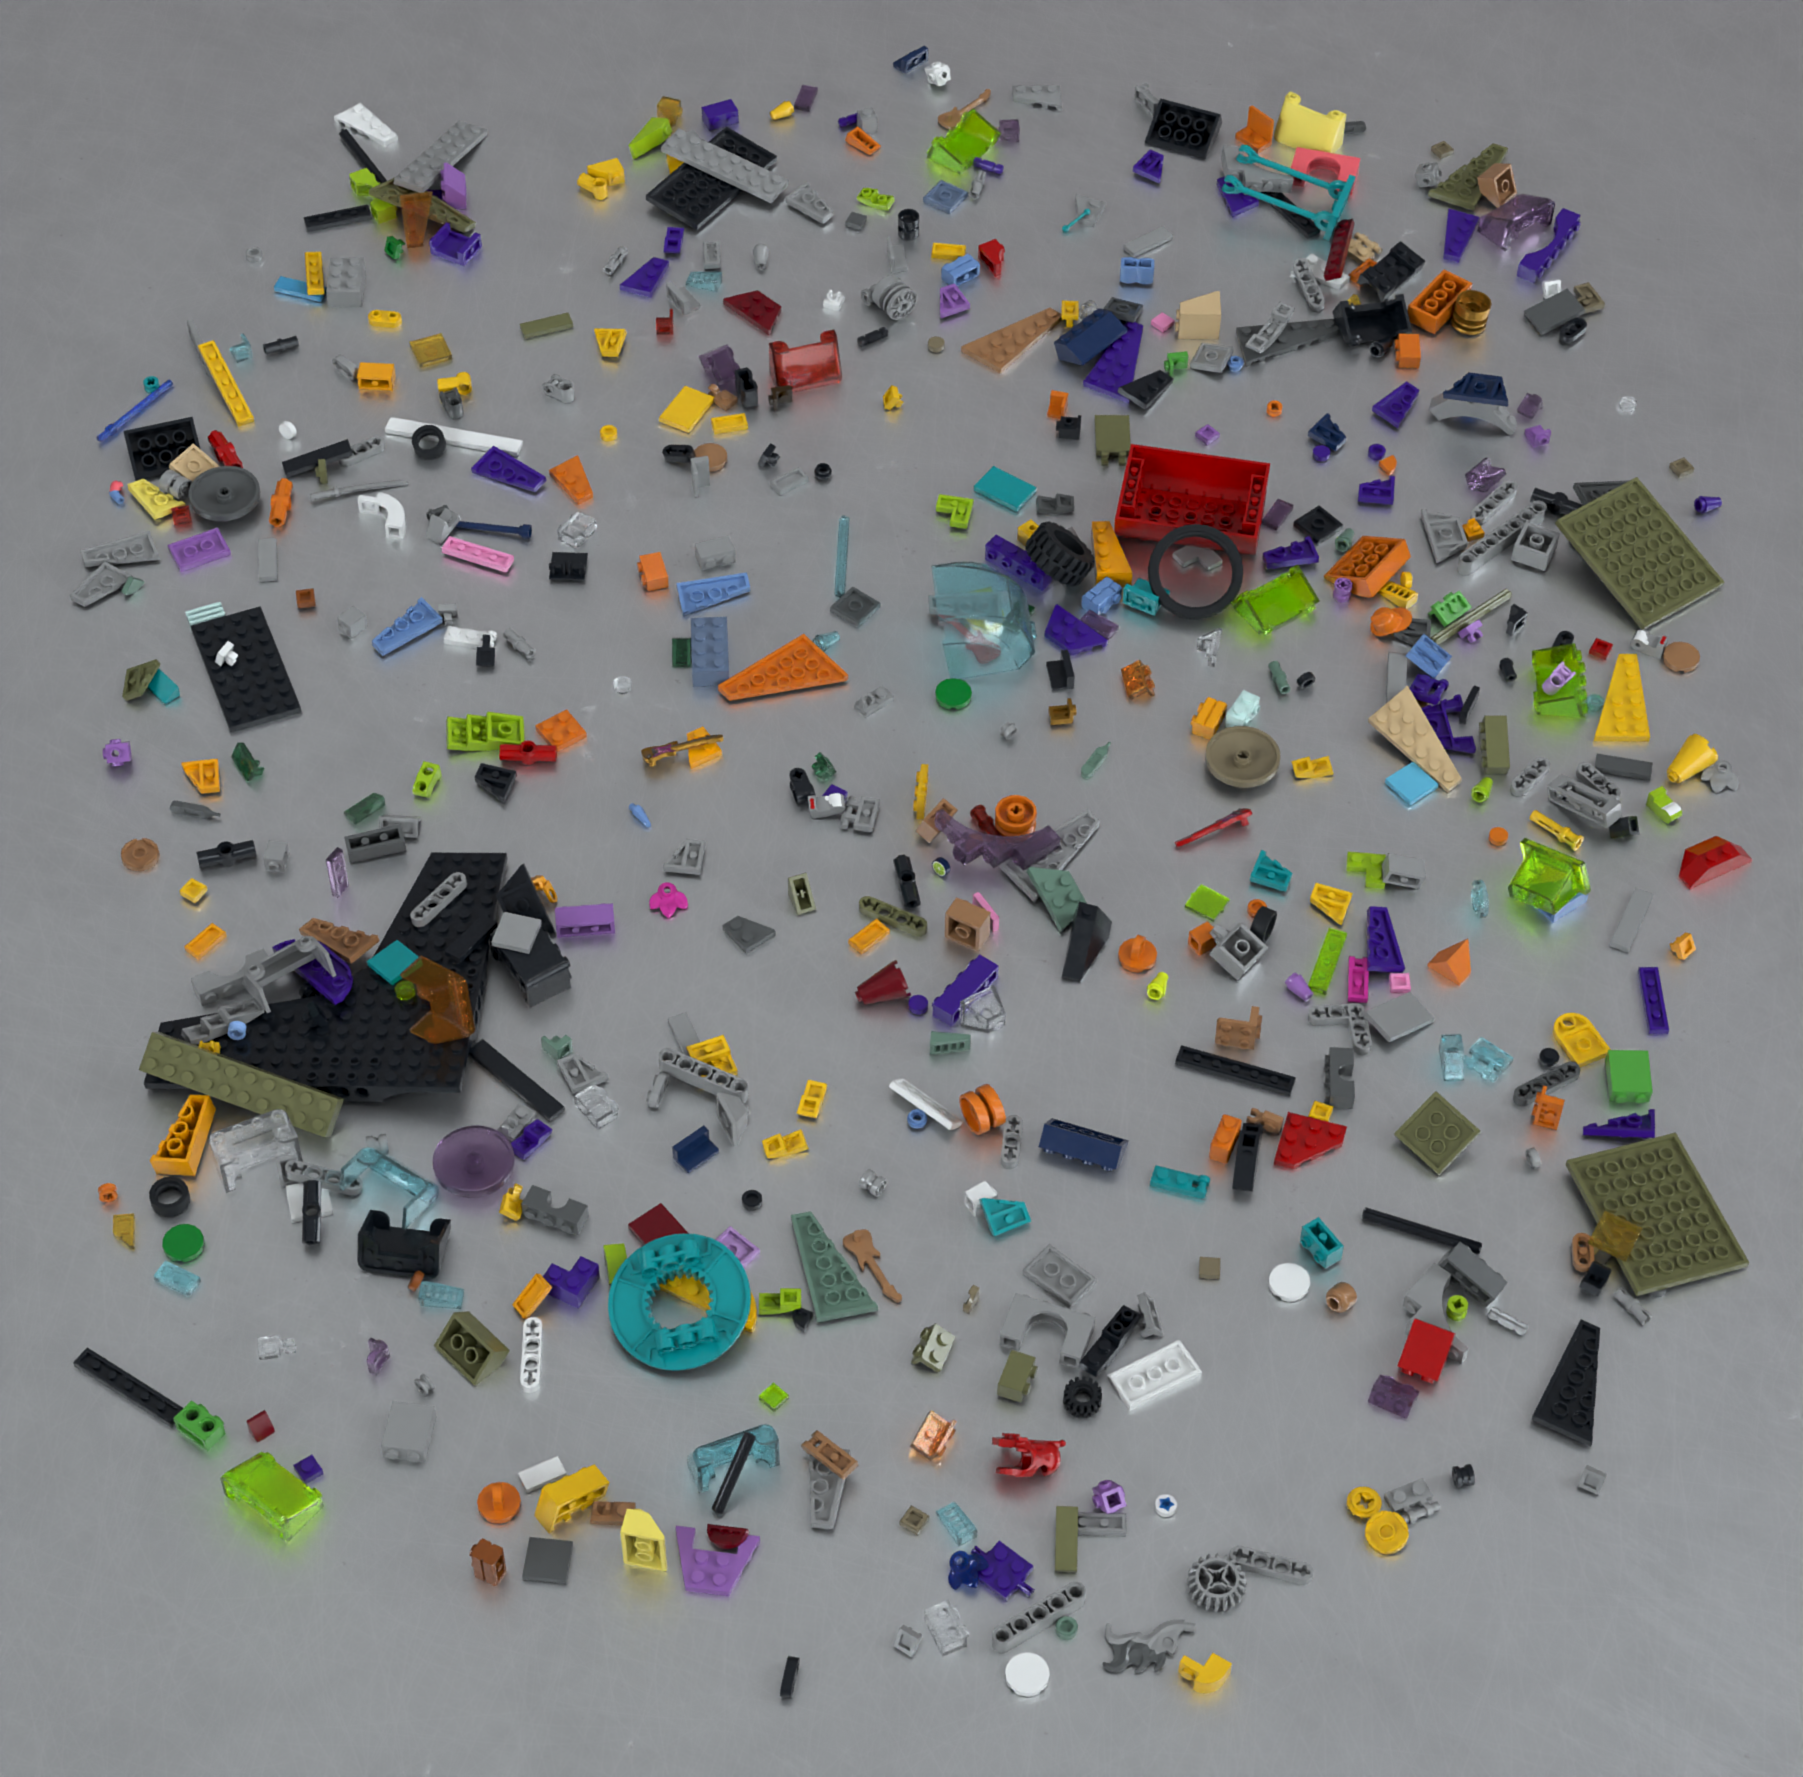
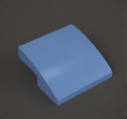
(1428, 656)

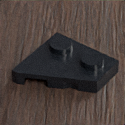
(495, 780)

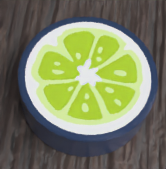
(941, 866)

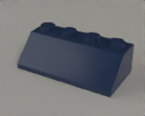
(1089, 337)
(1083, 1144)

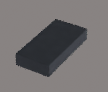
(1469, 704)

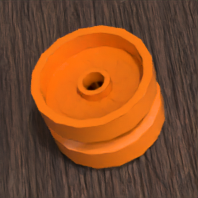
(1015, 816)
(982, 1109)

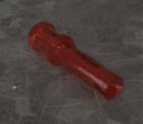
(984, 821)

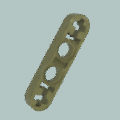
(894, 913)

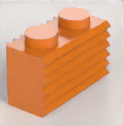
(1408, 350)
(653, 571)
(1225, 1139)

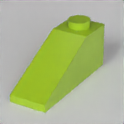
(650, 136)

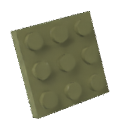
(1437, 1133)

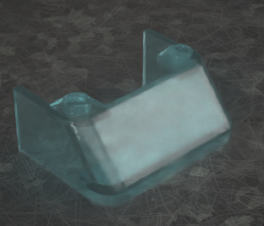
(422, 1188)

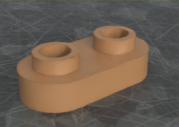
(1582, 1254)

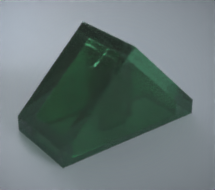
(681, 652)

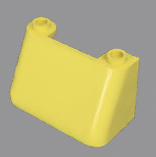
(1307, 128)

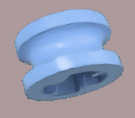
(232, 1030)

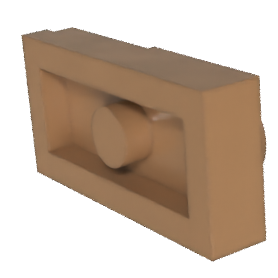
(610, 1512)

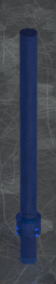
(111, 429)

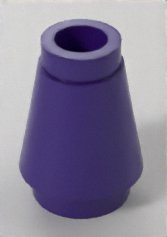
(1704, 503)

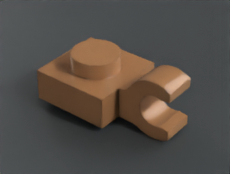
(722, 399)
(1270, 1121)

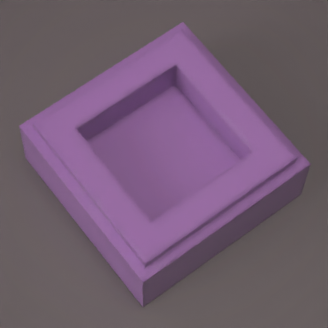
(1207, 434)

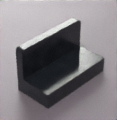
(1061, 672)

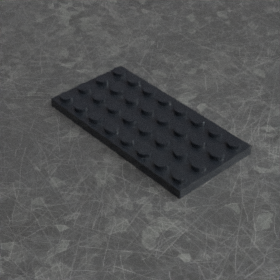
(698, 196)
(257, 683)

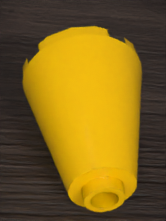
(1691, 759)

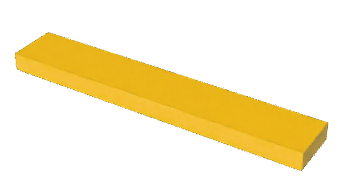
(225, 383)

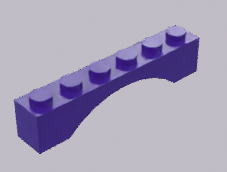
(1535, 263)

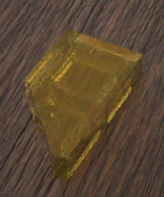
(125, 1228)

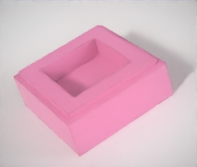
(1162, 322)
(1399, 982)

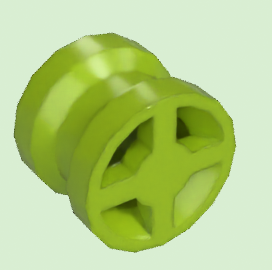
(1459, 1312)

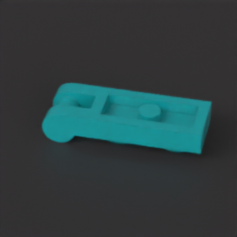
(1179, 1182)

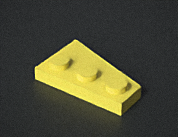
(152, 499)

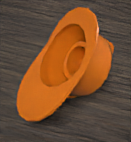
(1390, 621)

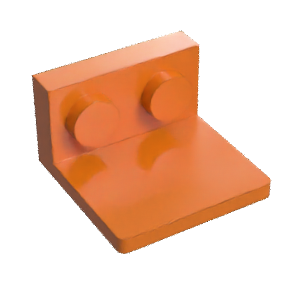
(1258, 131)

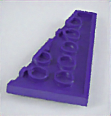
(1117, 364)

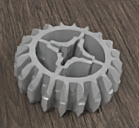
(1220, 1593)

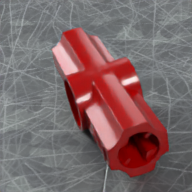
(224, 450)
(528, 752)

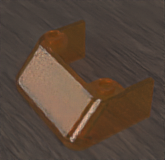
(449, 1002)

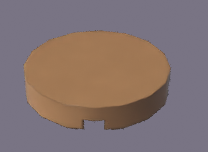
(716, 454)
(1681, 657)
(140, 854)

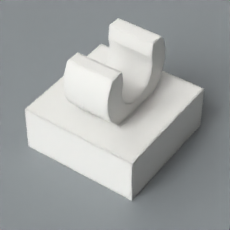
(1551, 288)
(833, 300)
(226, 654)

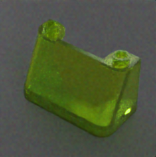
(1276, 601)
(273, 1493)

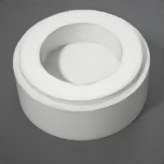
(287, 430)

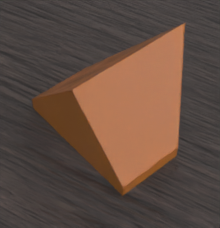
(1453, 962)

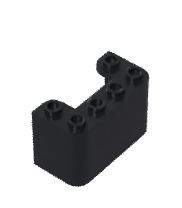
(540, 972)

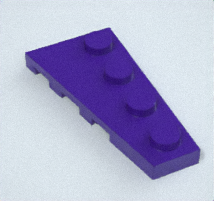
(1458, 233)
(1382, 945)

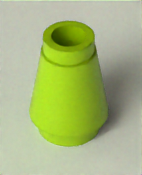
(1482, 790)

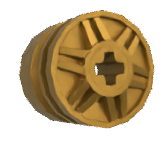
(1471, 312)

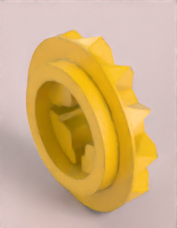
(1367, 1495)

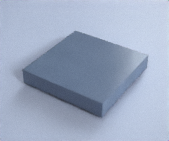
(945, 196)

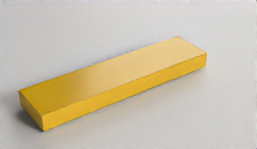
(314, 273)

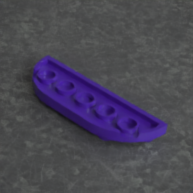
(333, 988)

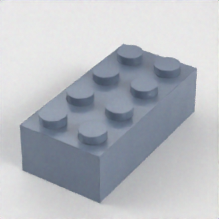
(709, 651)

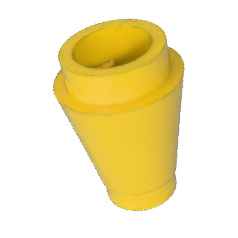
(783, 110)

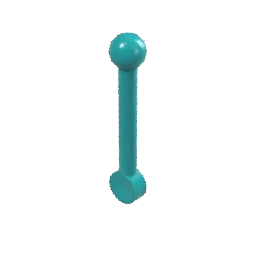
(1066, 228)

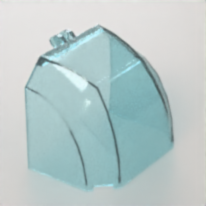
(982, 620)

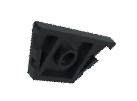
(522, 898)

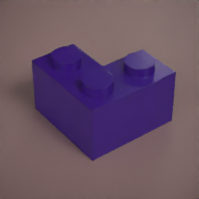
(575, 1284)

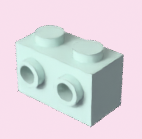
(1243, 710)

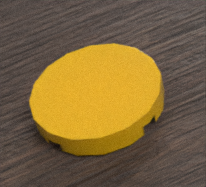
(1386, 1532)

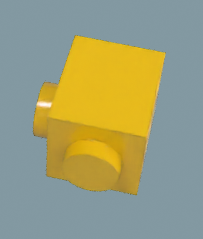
(1025, 531)

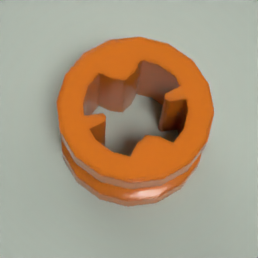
(1274, 404)
(107, 1192)

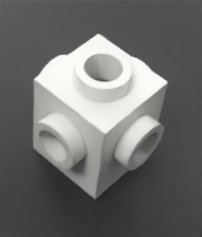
(938, 73)

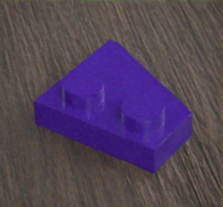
(1150, 166)
(1377, 491)

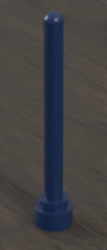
(524, 531)

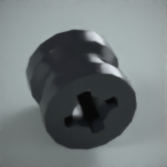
(1463, 1475)

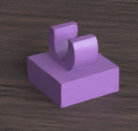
(1470, 630)

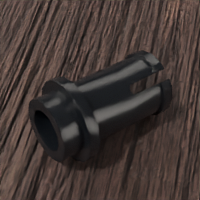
(1506, 665)

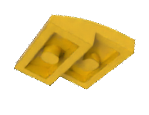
(715, 1053)

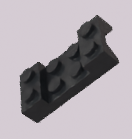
(1392, 271)

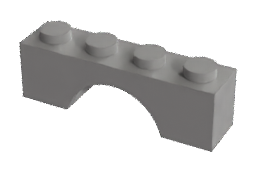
(213, 987)

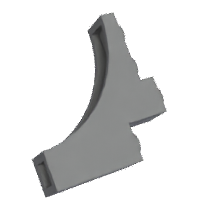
(1252, 175)
(1495, 414)
(1426, 1303)

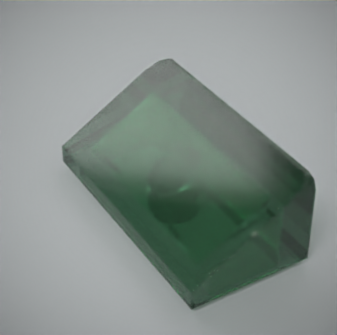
(365, 807)

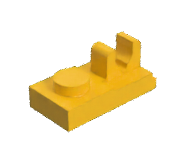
(1069, 312)

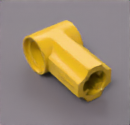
(596, 186)
(461, 382)

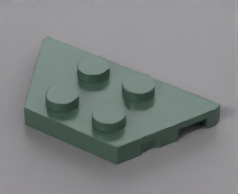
(1058, 893)

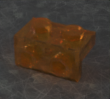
(1138, 680)
(933, 1435)

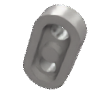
(660, 1085)

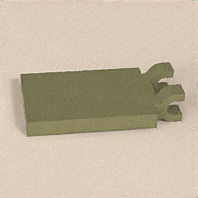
(1112, 437)

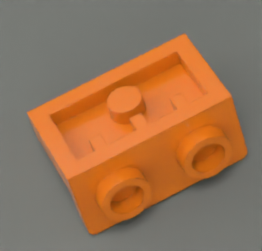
(1547, 1110)

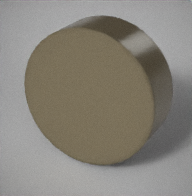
(936, 344)

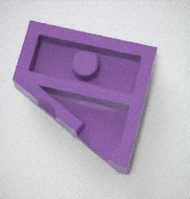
(952, 301)

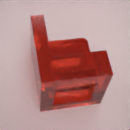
(665, 325)

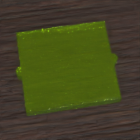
(1207, 903)

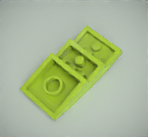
(484, 732)

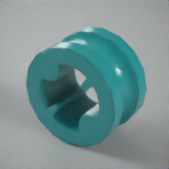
(147, 384)

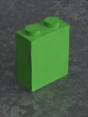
(1628, 1076)

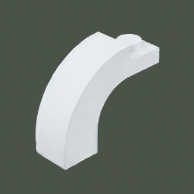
(387, 507)

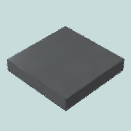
(1124, 309)
(855, 607)
(547, 1560)

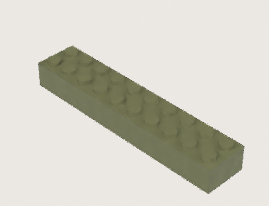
(240, 1083)

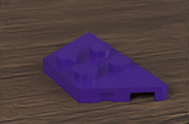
(1071, 633)

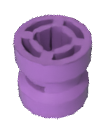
(1342, 590)

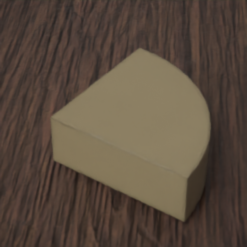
(973, 1299)

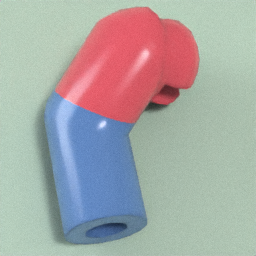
(115, 487)

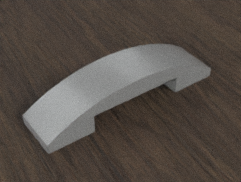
(1272, 329)

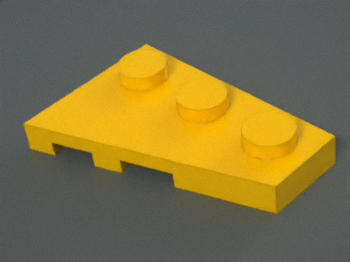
(921, 791)

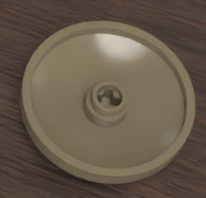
(1242, 756)

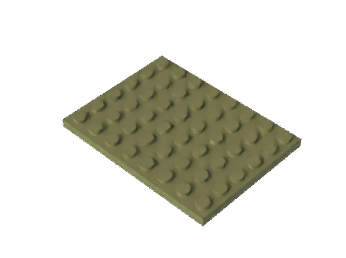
(1639, 553)
(1664, 1194)

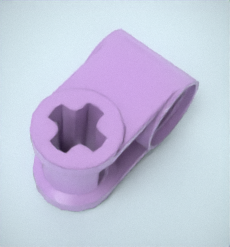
(1557, 679)

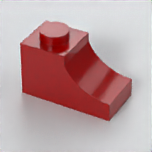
(992, 255)

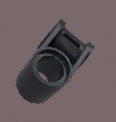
(800, 785)

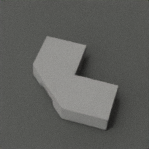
(1204, 556)

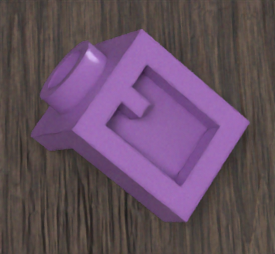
(1537, 435)

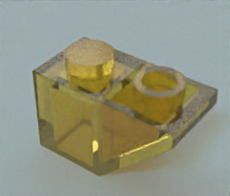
(670, 109)

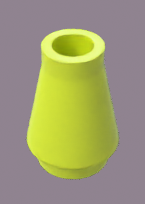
(1157, 987)

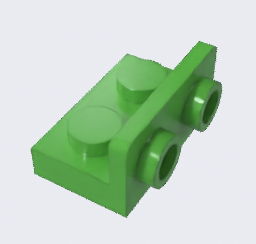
(1451, 608)

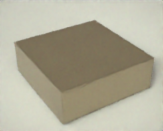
(1442, 150)
(1681, 467)
(1209, 1268)
(914, 1520)

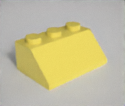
(642, 1541)

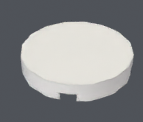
(1289, 1282)
(1027, 1674)

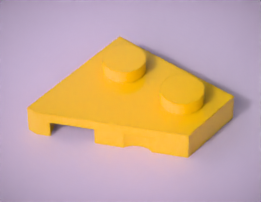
(1331, 901)

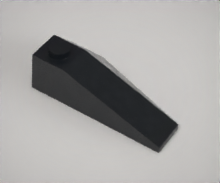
(1087, 937)

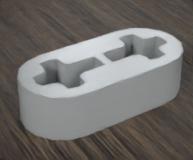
(345, 367)

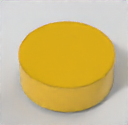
(608, 433)
(1406, 579)

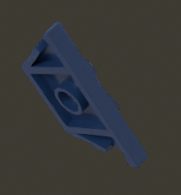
(1479, 389)

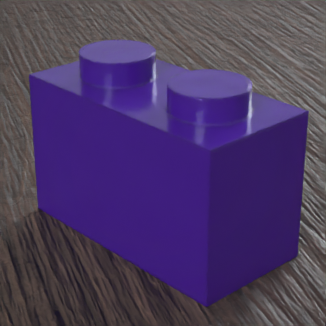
(720, 115)

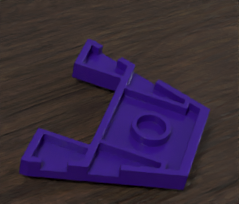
(1439, 721)

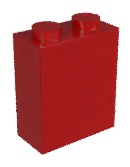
(1426, 1350)

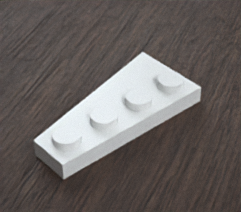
(367, 124)

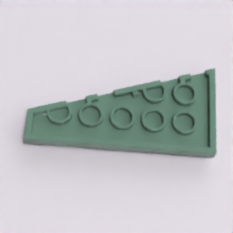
(829, 1277)

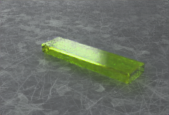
(1327, 961)

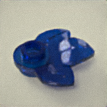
(967, 1571)

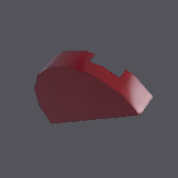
(725, 1536)

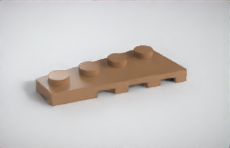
(340, 940)

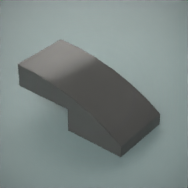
(1057, 505)

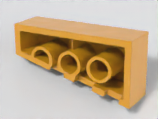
(1109, 555)
(186, 1138)

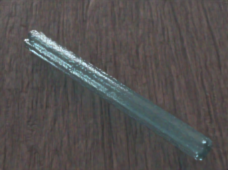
(842, 552)

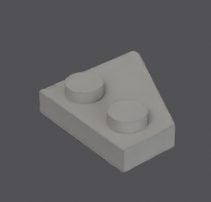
(580, 1073)

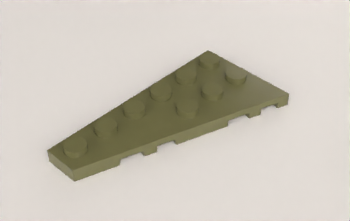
(439, 210)

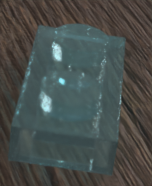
(177, 1278)

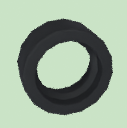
(428, 454)
(1263, 923)
(165, 1184)

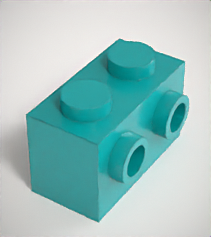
(1321, 1243)

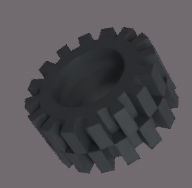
(1082, 1407)

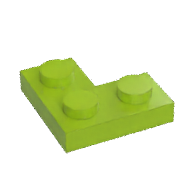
(958, 507)
(1367, 863)

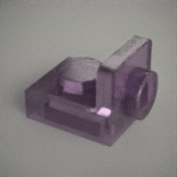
(1530, 405)
(378, 1355)

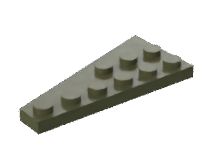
(1462, 185)

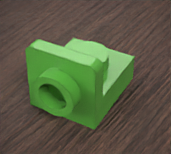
(1176, 360)

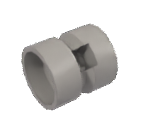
(175, 484)

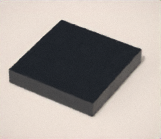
(1318, 525)

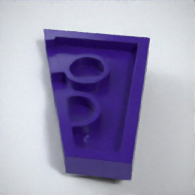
(1239, 202)
(646, 278)
(1397, 404)
(1297, 553)

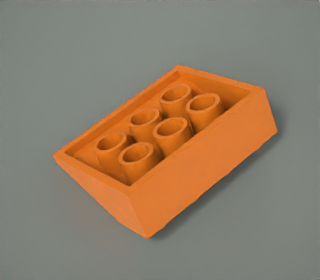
(1370, 564)

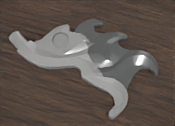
(1145, 1649)

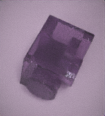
(1009, 129)

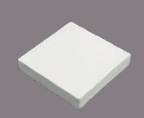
(295, 1201)

